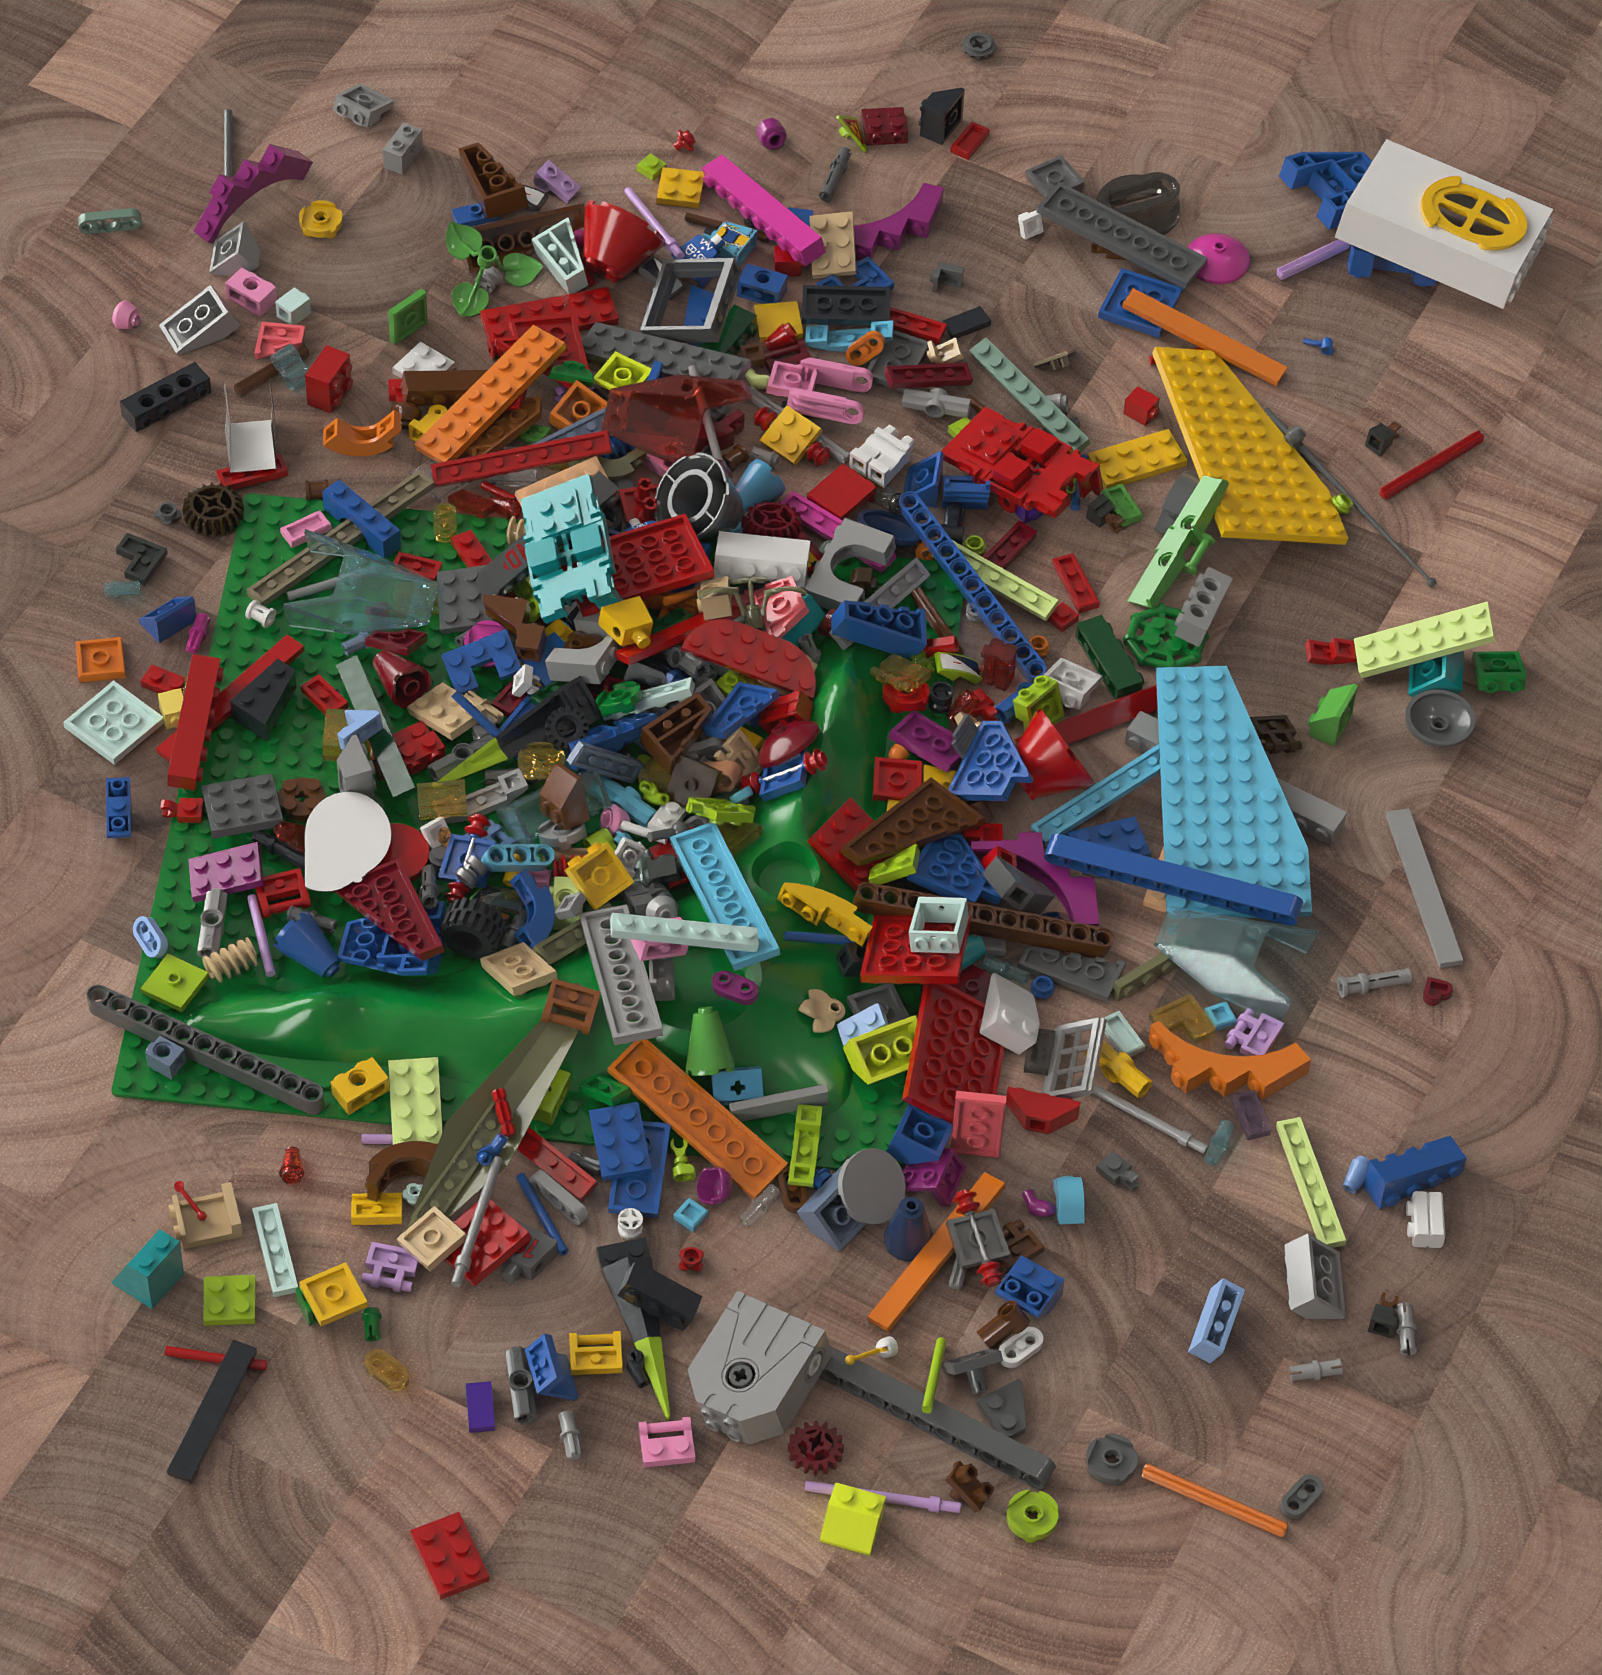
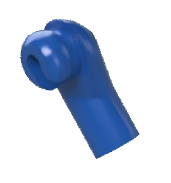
(487, 1153)

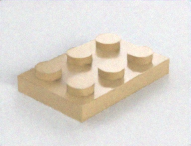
(839, 243)
(443, 713)
(518, 969)

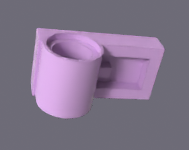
(554, 179)

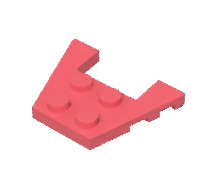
(782, 609)

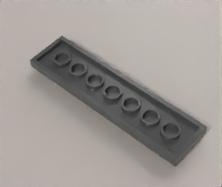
(1122, 235)
(675, 356)

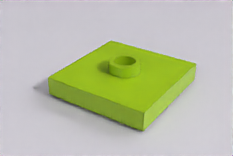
(174, 982)

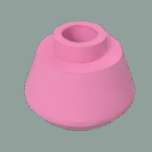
(126, 315)
(612, 819)

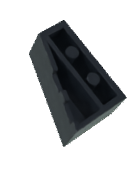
(264, 699)

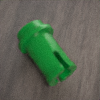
(371, 1323)

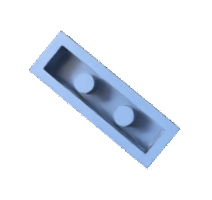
(1216, 1320)

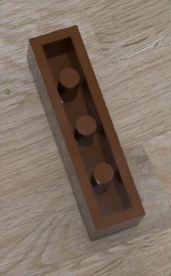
(437, 387)

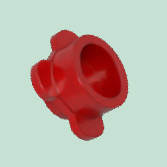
(691, 1253)

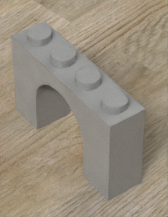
(849, 541)
(589, 663)

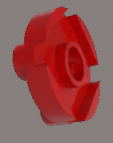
(912, 701)

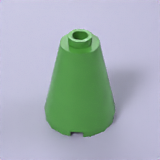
(708, 1045)

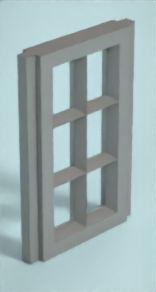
(1092, 1060)

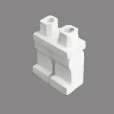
(882, 454)

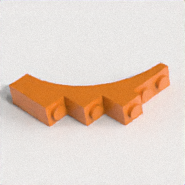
(1228, 1073)

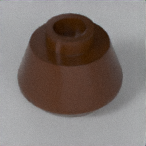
(408, 412)

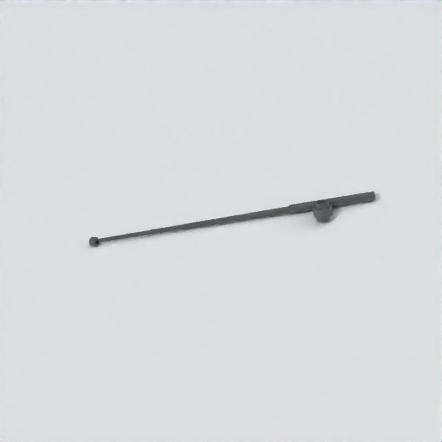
(1295, 437)

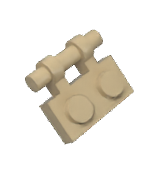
(742, 752)

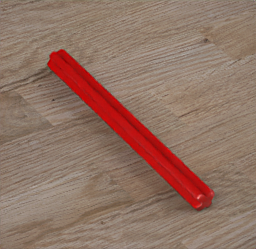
(1431, 465)

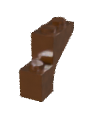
(515, 617)

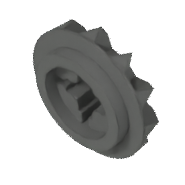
(982, 40)

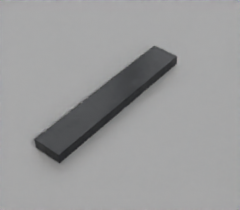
(212, 1411)

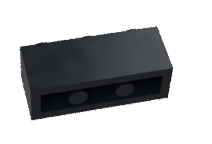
(659, 1296)

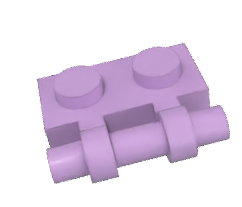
(1261, 1037)
(391, 1260)

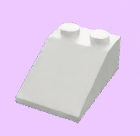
(1010, 1015)

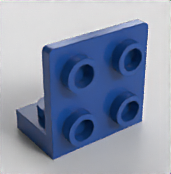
(550, 1369)

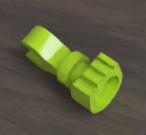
(683, 1170)

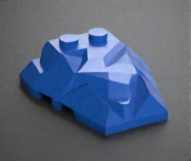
(612, 738)
(373, 948)

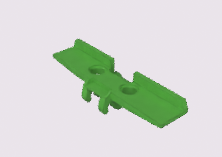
(1197, 511)

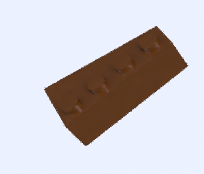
(492, 185)

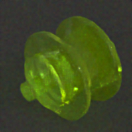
(923, 661)

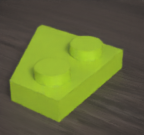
(896, 867)

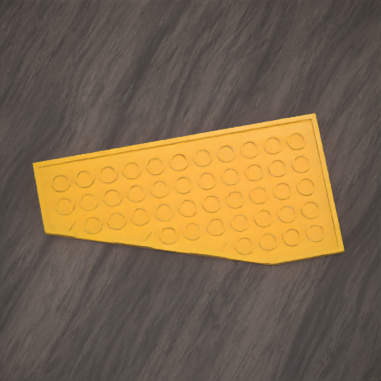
(1233, 439)

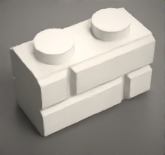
(1427, 1219)

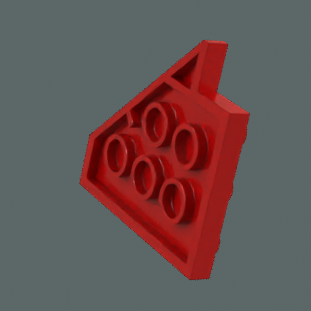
(560, 326)

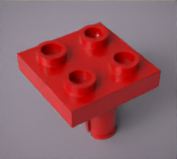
(639, 501)

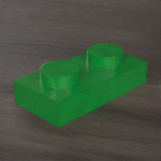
(605, 1090)

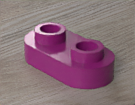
(734, 986)

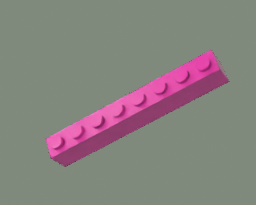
(763, 210)

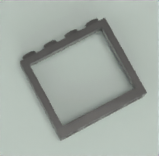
(729, 275)

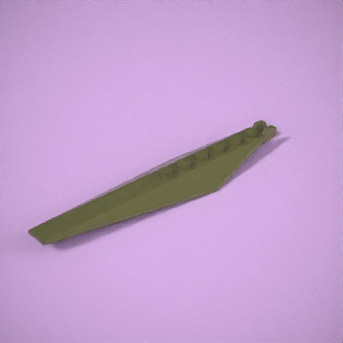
(526, 1077)

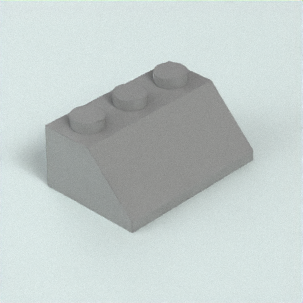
(1314, 1279)

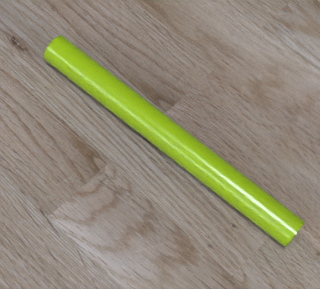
(934, 1375)

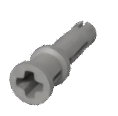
(1363, 983)

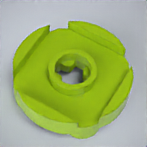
(1027, 1528)

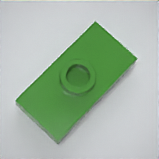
(1123, 504)

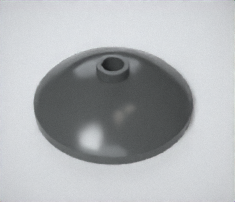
(1440, 718)

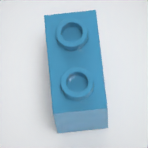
(748, 1076)

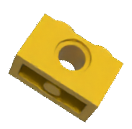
(354, 1097)

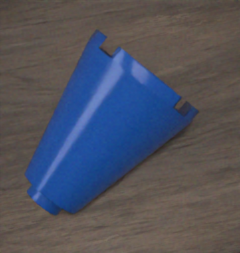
(308, 946)

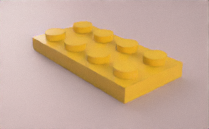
(1138, 459)

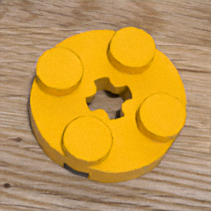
(320, 229)

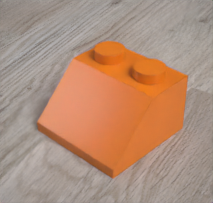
(575, 405)

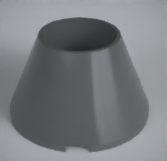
(702, 492)

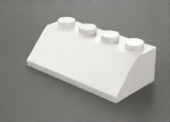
(764, 556)

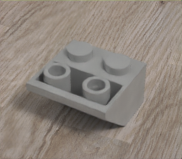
(354, 769)

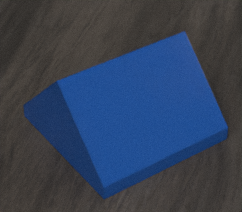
(925, 479)
(170, 618)

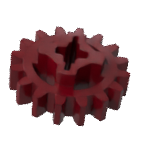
(808, 1441)

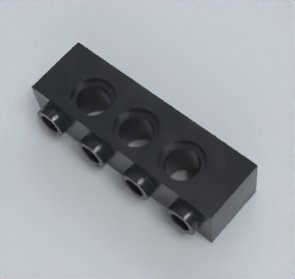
(165, 396)

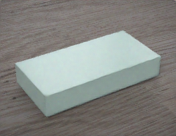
(1122, 1035)

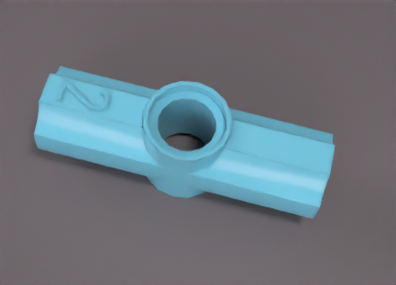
(628, 800)

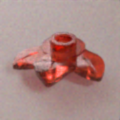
(292, 834)

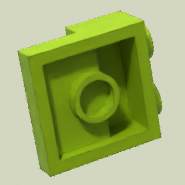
(1041, 694)

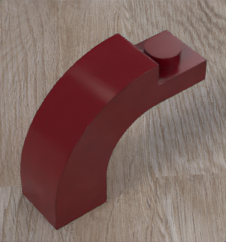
(724, 431)

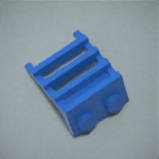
(965, 492)

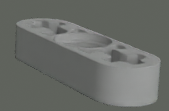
(558, 1197)

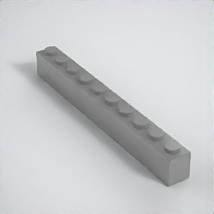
(1311, 813)

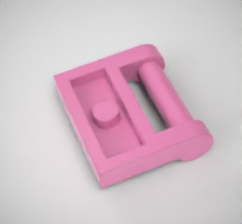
(667, 1449)

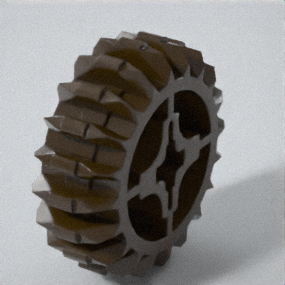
(214, 515)

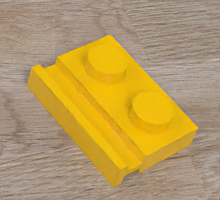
(383, 1212)

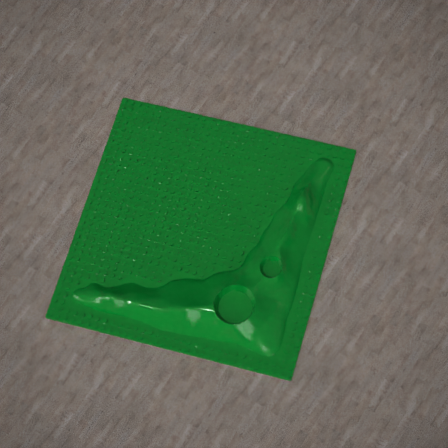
(463, 1012)

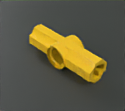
(1121, 1068)

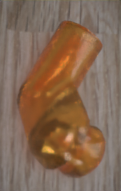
(443, 836)

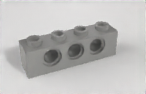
(1202, 607)

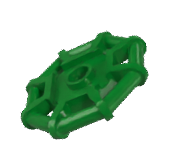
(1154, 642)

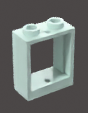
(928, 910)

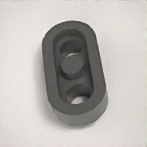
(1300, 1498)

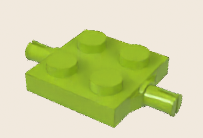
(721, 810)

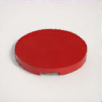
(409, 847)

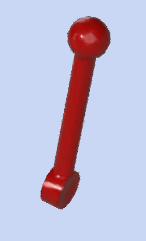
(179, 1187)

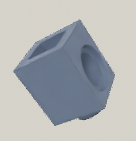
(168, 1065)

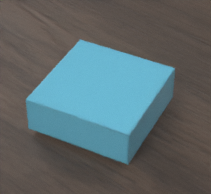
(1220, 1015)
(690, 1214)

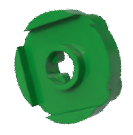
(620, 699)

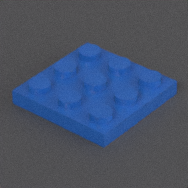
(1127, 280)

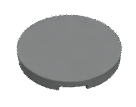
(871, 1186)

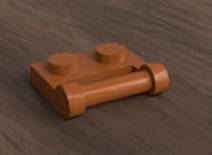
(574, 999)

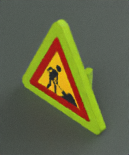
(851, 128)

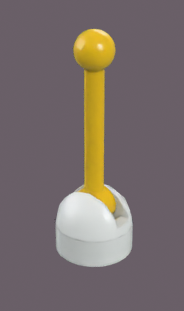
(881, 1350)

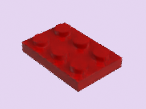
(449, 1555)

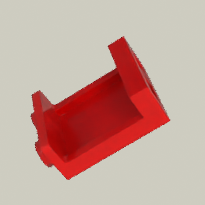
(842, 492)

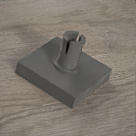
(972, 1365)

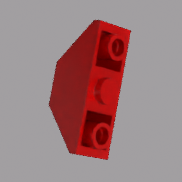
(1040, 1110)

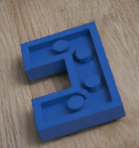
(868, 274)
(480, 652)

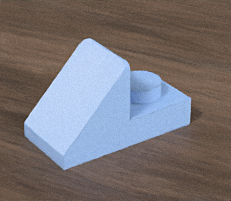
(360, 723)

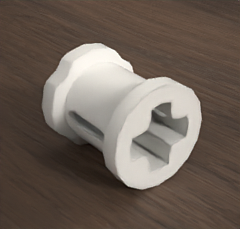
(260, 613)

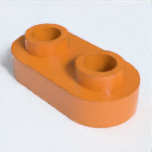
(866, 347)

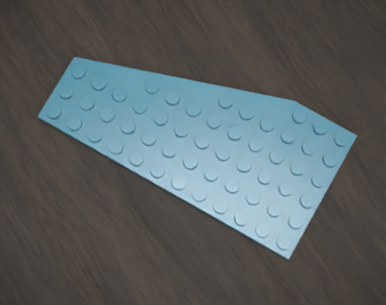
(1220, 790)

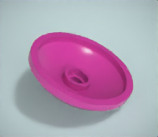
(1226, 257)

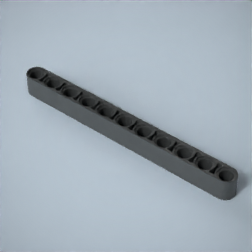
(209, 1058)
(942, 1423)

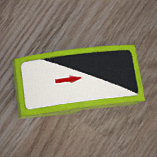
(957, 665)

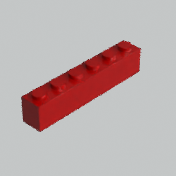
(194, 722)

